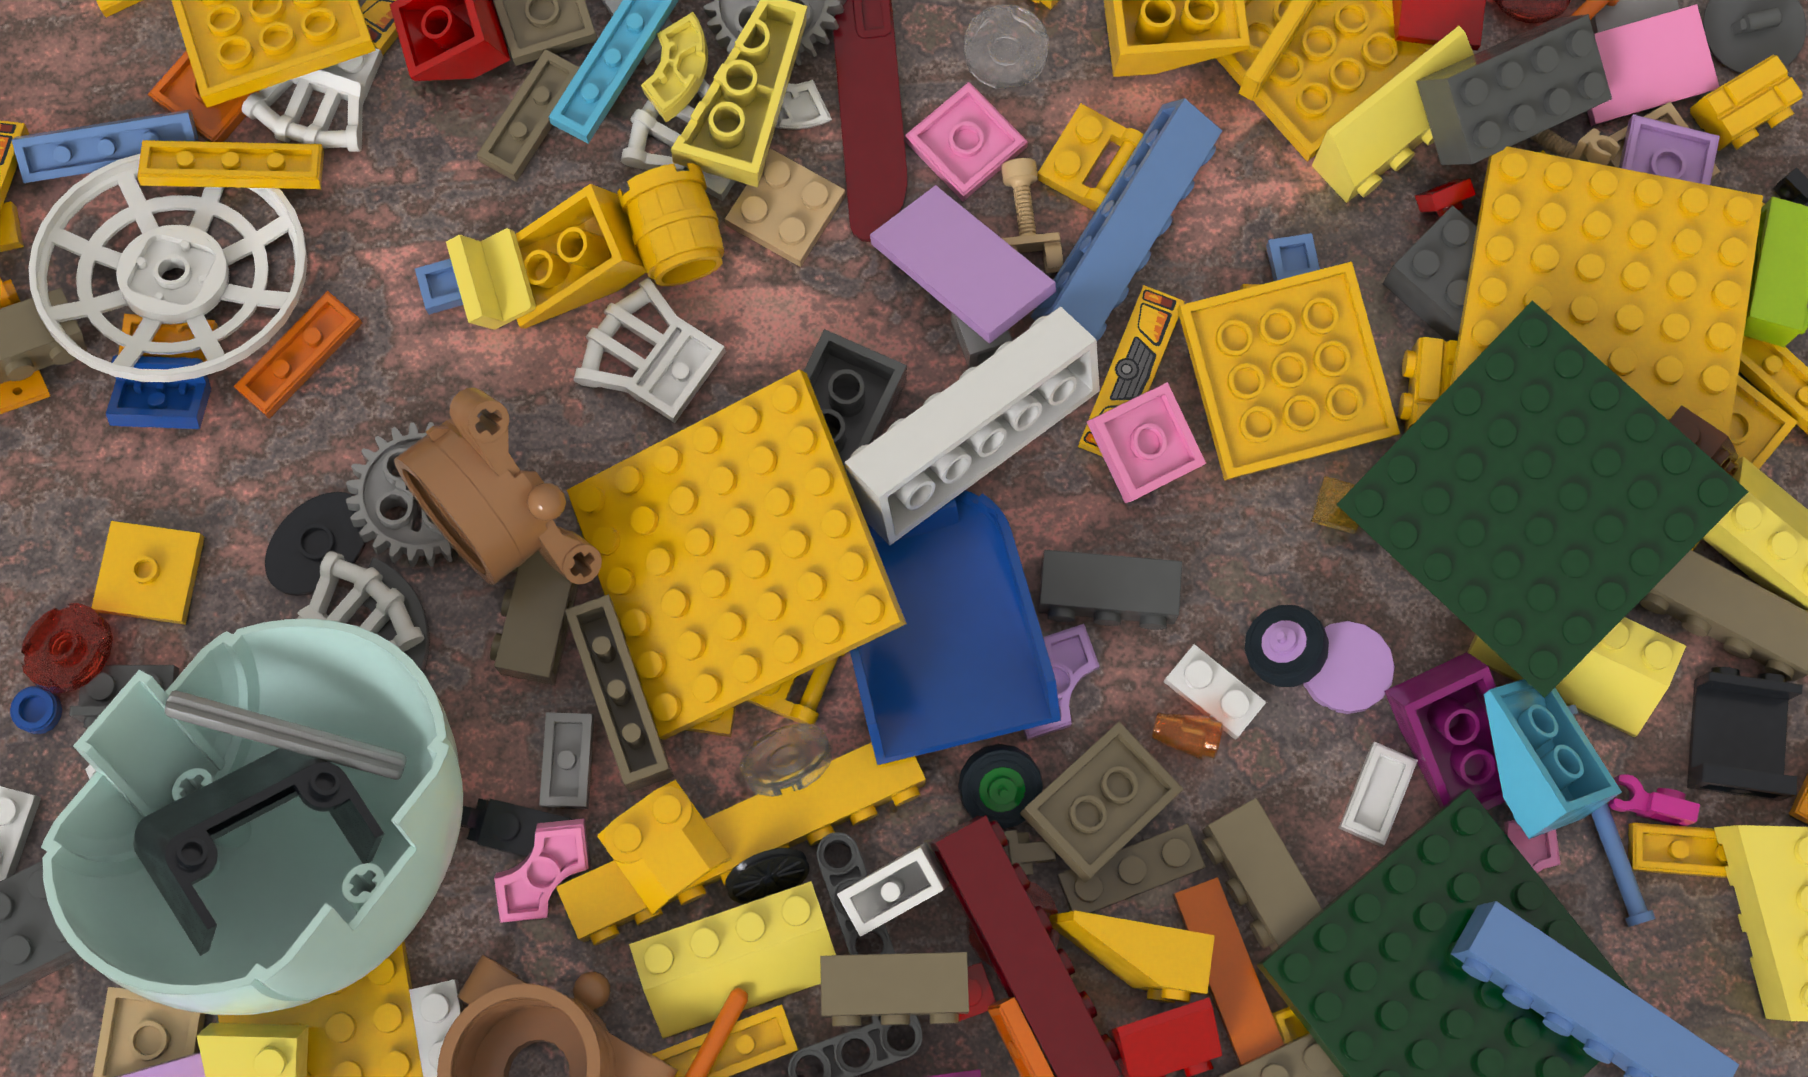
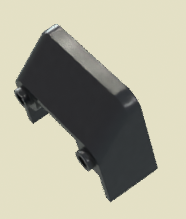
(179, 838)

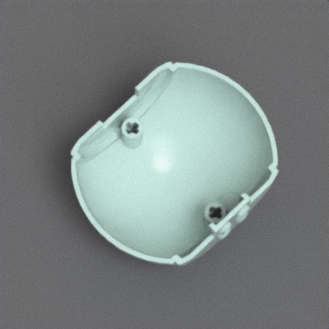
(286, 887)

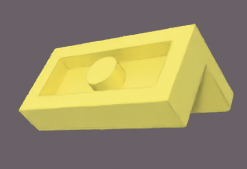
(491, 279)

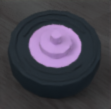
(1286, 645)

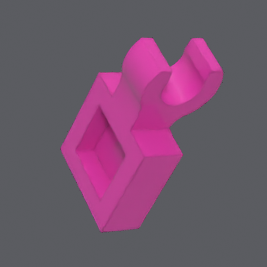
(1662, 806)

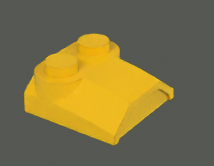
(662, 845)

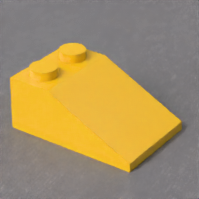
(1172, 33)
(578, 254)
(1143, 955)

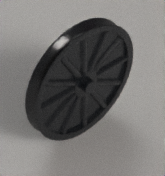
(767, 874)

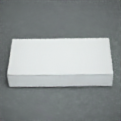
(1378, 794)

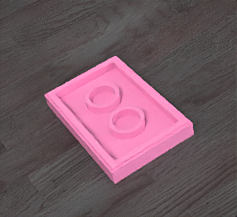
(1654, 63)

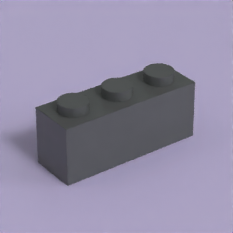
(1109, 589)

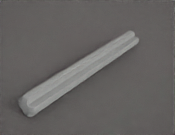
(285, 735)

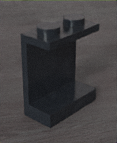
(1741, 734)

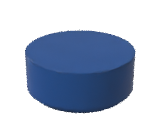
(36, 710)

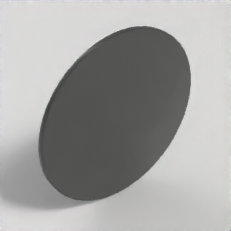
(1752, 30)

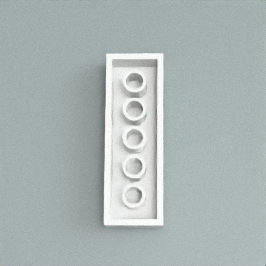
(974, 424)

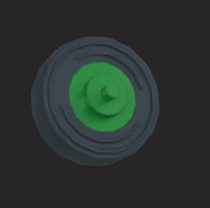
(999, 784)

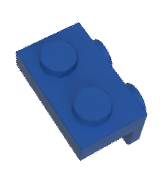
(159, 403)

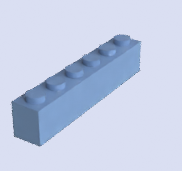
(1132, 216)
(1581, 999)

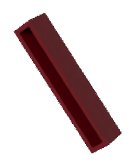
(1021, 949)

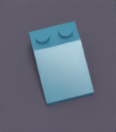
(1544, 759)

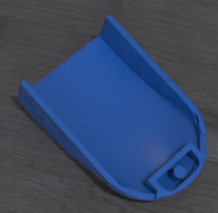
(971, 643)

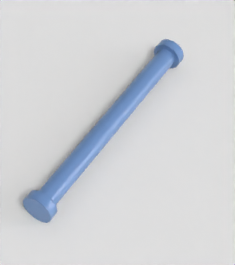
(1619, 862)

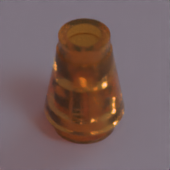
(1189, 733)

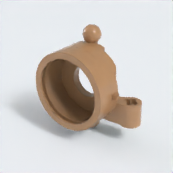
(483, 499)
(512, 1014)

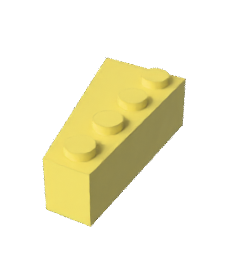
(742, 106)
(1772, 891)
(254, 1050)

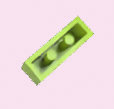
(1779, 275)

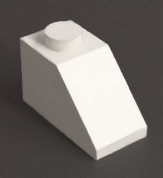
(893, 889)

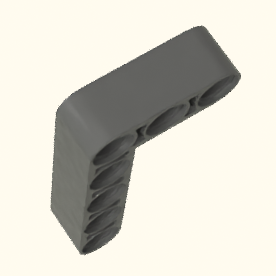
(873, 1034)

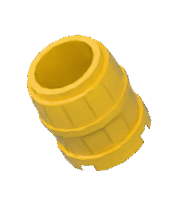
(673, 224)

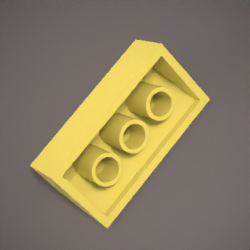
(1385, 126)
(1766, 536)
(1616, 680)
(759, 947)

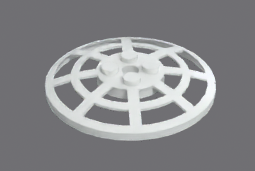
(146, 261)

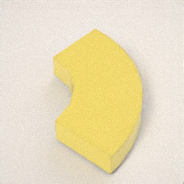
(680, 69)

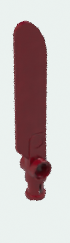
(870, 114)

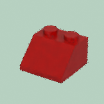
(449, 38)
(1169, 1042)

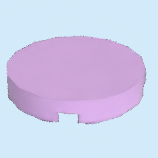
(1355, 671)

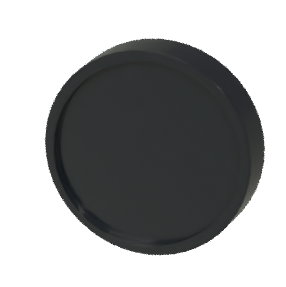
(305, 539)

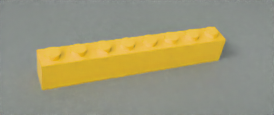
(844, 792)

